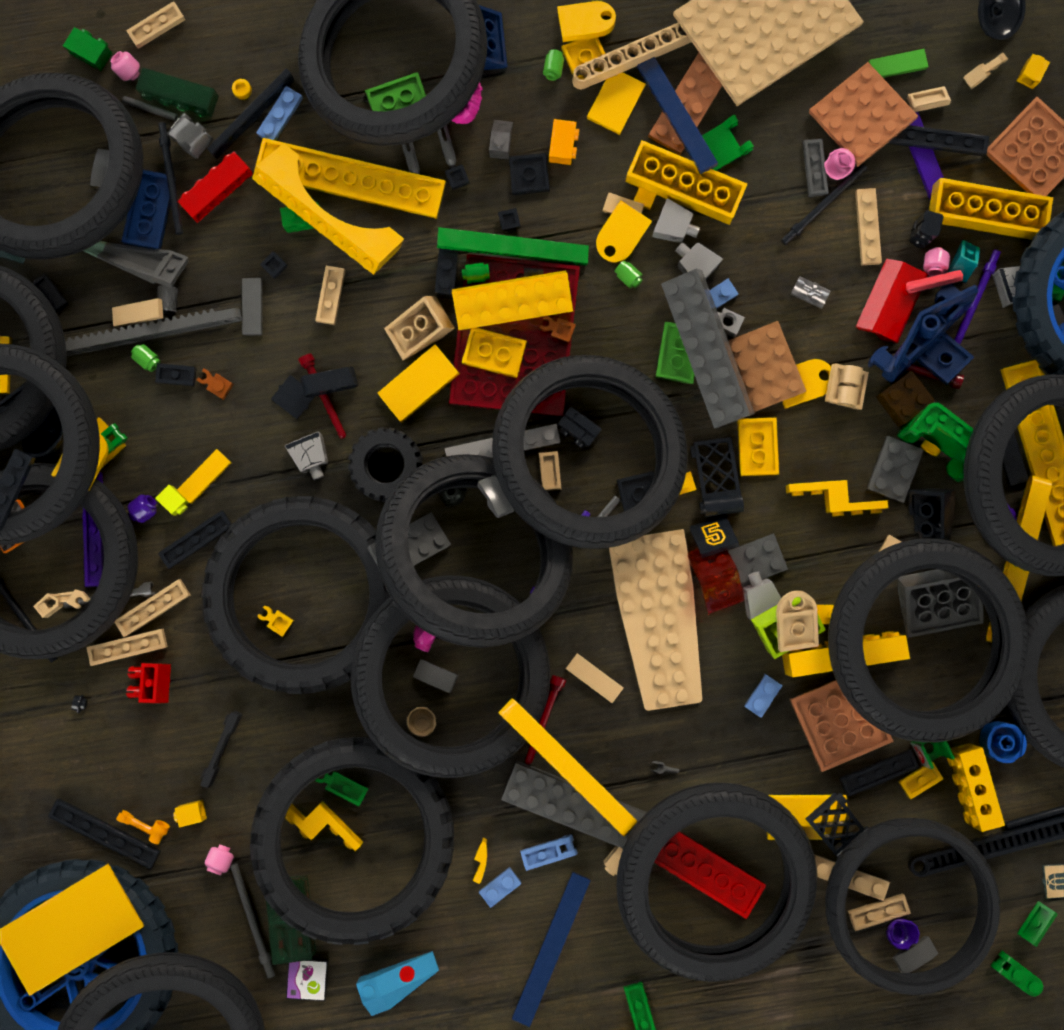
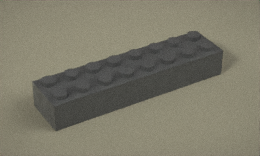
(707, 348)
(562, 803)

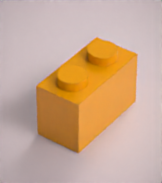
(562, 142)

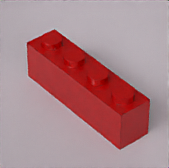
(215, 186)

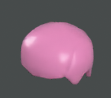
(839, 164)

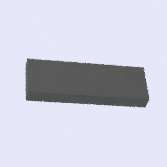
(814, 167)
(252, 306)

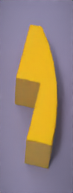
(481, 856)

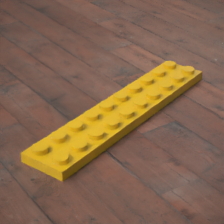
(364, 180)
(1043, 448)

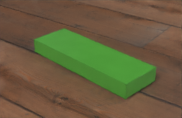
(900, 63)

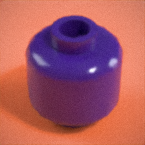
(142, 508)

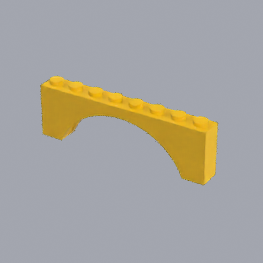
(367, 246)

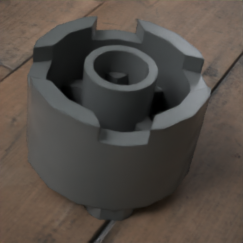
(190, 136)

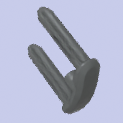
(447, 149)

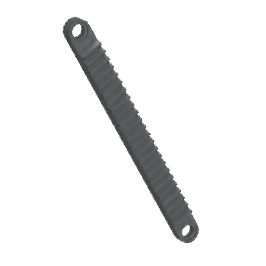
(151, 331)

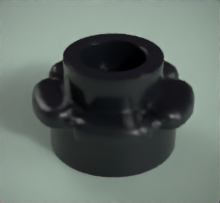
(79, 703)

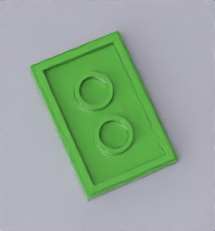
(396, 93)
(673, 359)

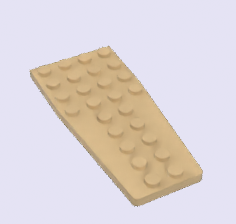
(659, 617)

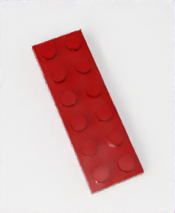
(710, 874)

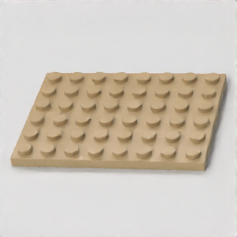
(762, 40)

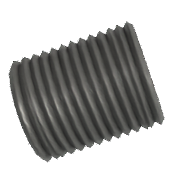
(169, 298)

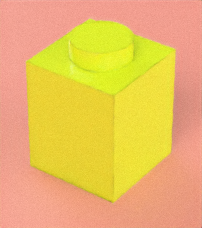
(172, 500)

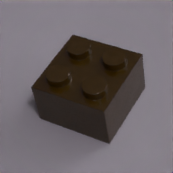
(905, 398)

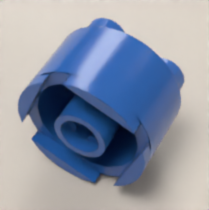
(1007, 752)

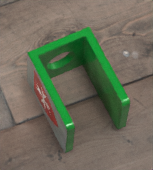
(939, 749)

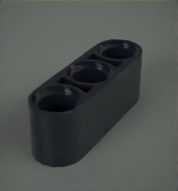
(329, 381)

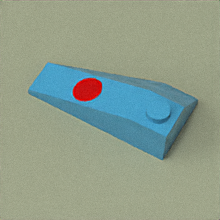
(390, 985)

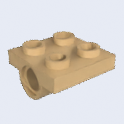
(846, 386)

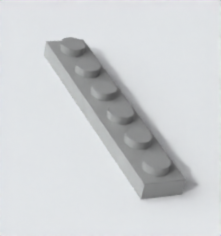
(533, 439)

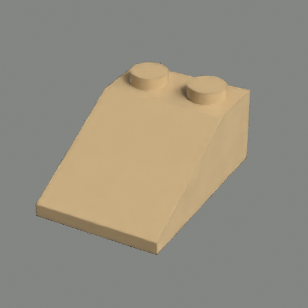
(419, 327)

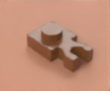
(560, 330)
(217, 385)

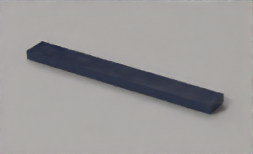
(677, 114)
(551, 949)

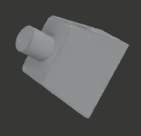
(674, 223)
(699, 258)
(759, 595)

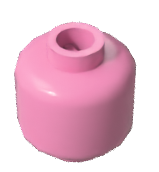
(125, 66)
(936, 261)
(219, 859)

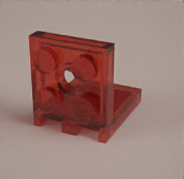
(715, 578)

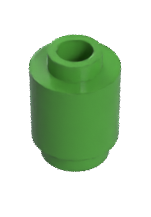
(553, 65)
(628, 274)
(145, 357)

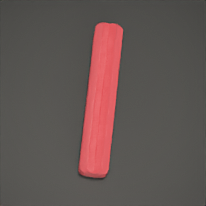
(934, 281)

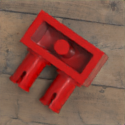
(153, 683)

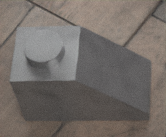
(500, 139)

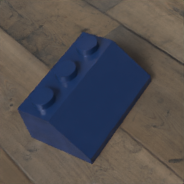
(496, 49)

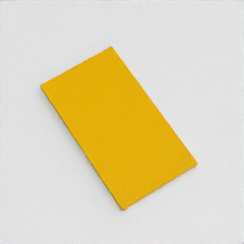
(69, 929)

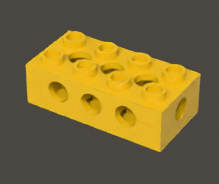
(975, 788)

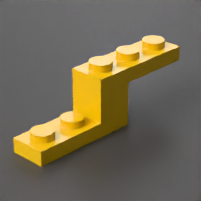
(836, 497)
(317, 820)

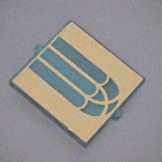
(1053, 880)

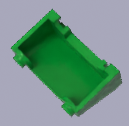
(943, 430)

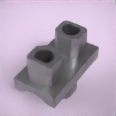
(810, 292)

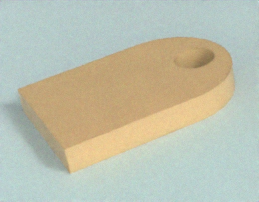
(797, 624)

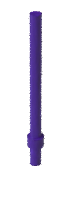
(988, 269)

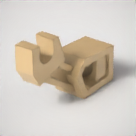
(982, 71)
(71, 598)

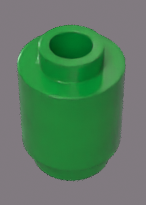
(476, 273)

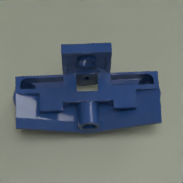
(929, 341)

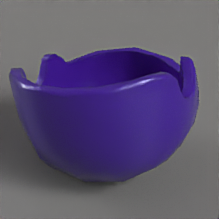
(902, 934)

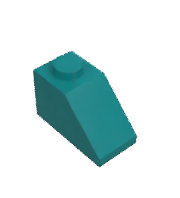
(965, 259)

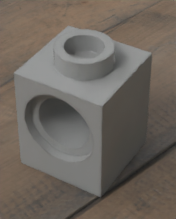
(736, 320)

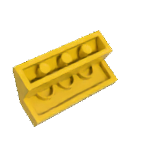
(802, 806)

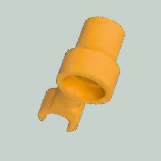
(156, 832)

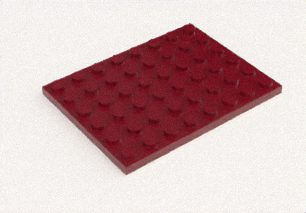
(489, 389)

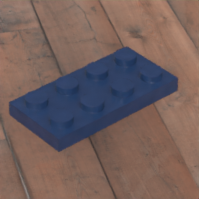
(149, 212)

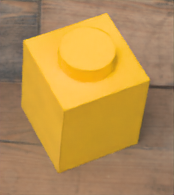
(1033, 71)
(190, 813)

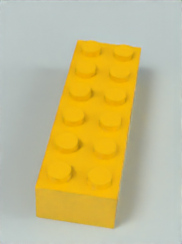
(681, 182)
(990, 208)
(512, 300)
(876, 649)

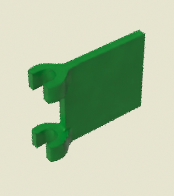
(724, 145)

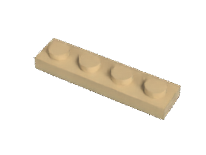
(868, 226)
(152, 608)
(127, 647)
(860, 882)

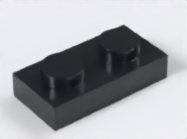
(175, 374)

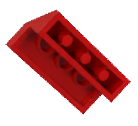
(889, 301)

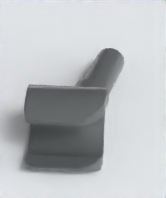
(662, 768)

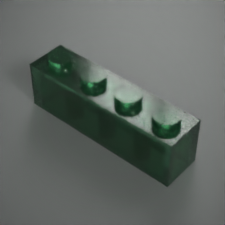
(177, 92)

